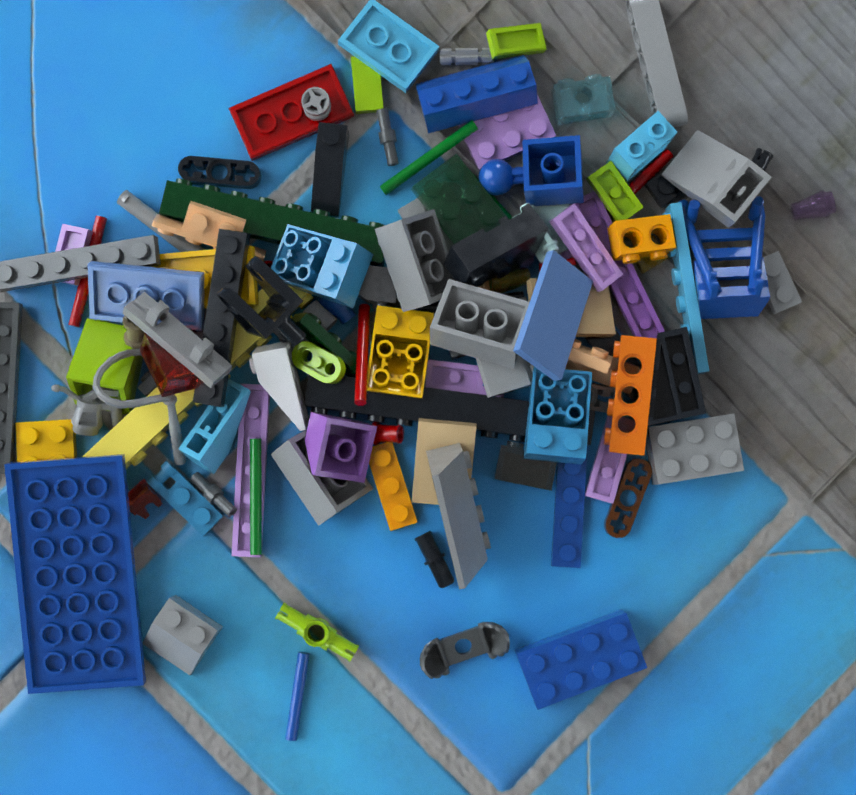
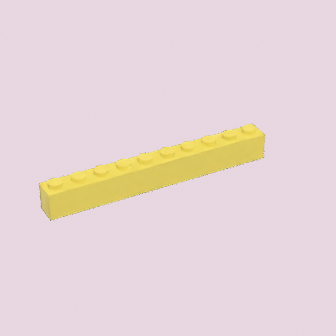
(149, 423)

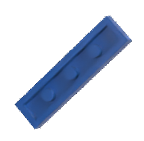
(568, 514)

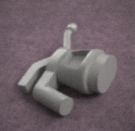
(89, 414)

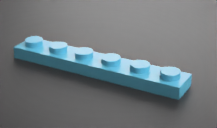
(683, 277)

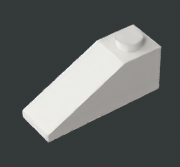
(281, 380)

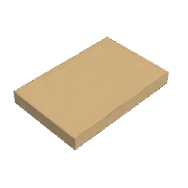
(597, 314)
(433, 435)

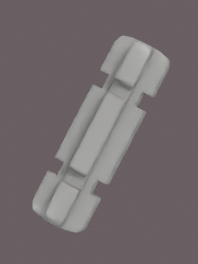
(465, 56)

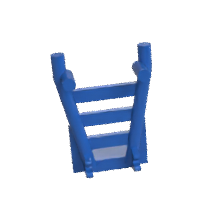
(731, 300)

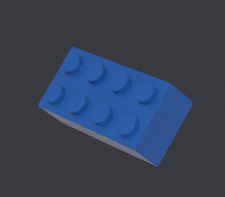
(580, 659)

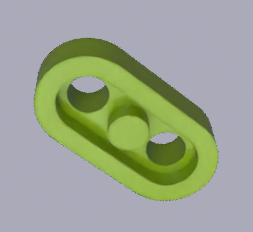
(320, 363)

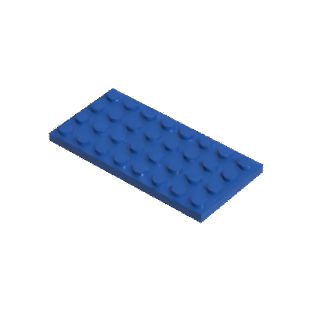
(75, 573)

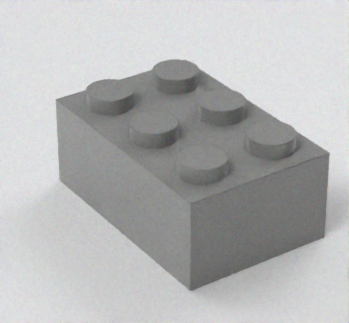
(415, 259)
(694, 449)

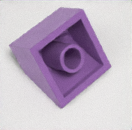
(339, 447)

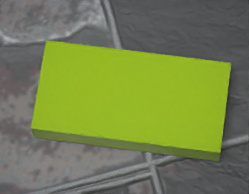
(516, 41)
(366, 88)

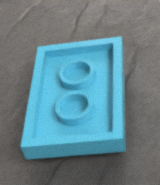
(388, 45)

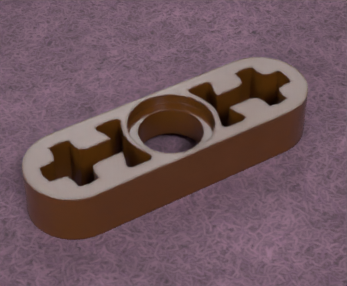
(628, 521)

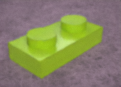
(614, 192)

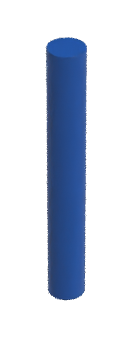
(297, 696)

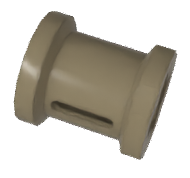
(133, 335)

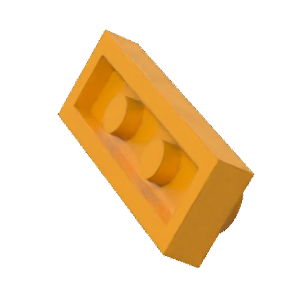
(391, 486)

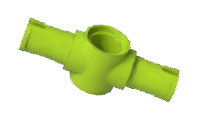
(330, 640)

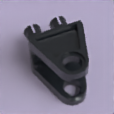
(275, 315)

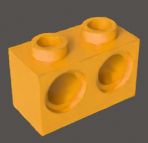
(640, 232)

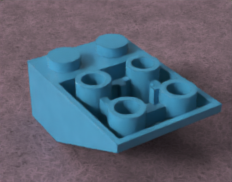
(322, 265)
(558, 417)

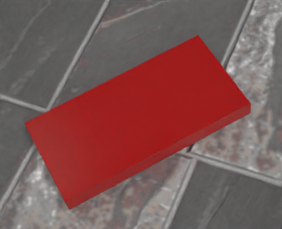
(278, 115)

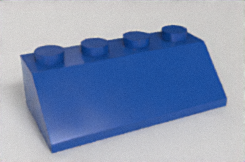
(477, 93)

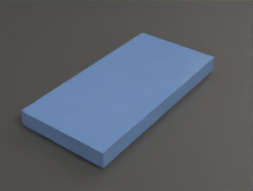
(117, 285)
(553, 316)

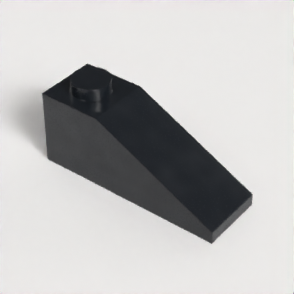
(329, 167)

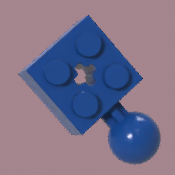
(549, 172)

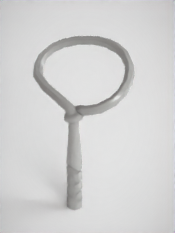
(174, 426)

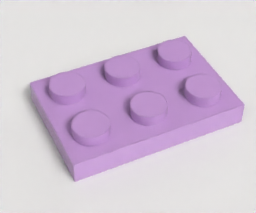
(503, 134)

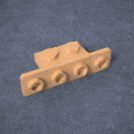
(202, 226)
(598, 362)

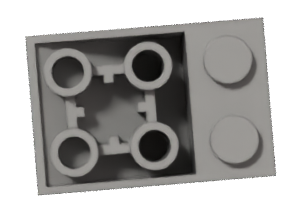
(716, 177)

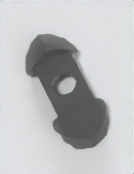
(441, 653)

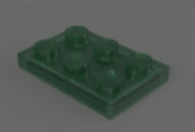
(458, 200)

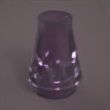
(815, 206)

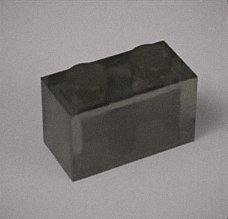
(515, 469)

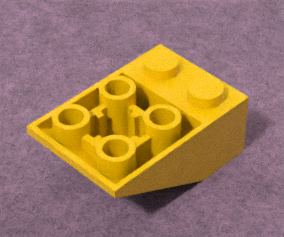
(399, 352)

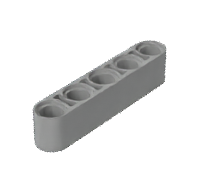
(656, 60)

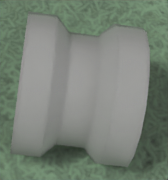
(313, 98)

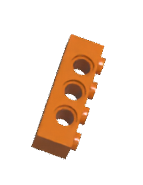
(634, 440)

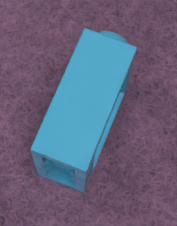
(642, 146)

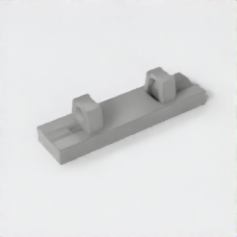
(177, 339)

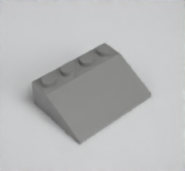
(458, 510)

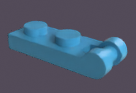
(185, 498)

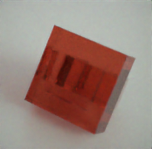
(141, 496)

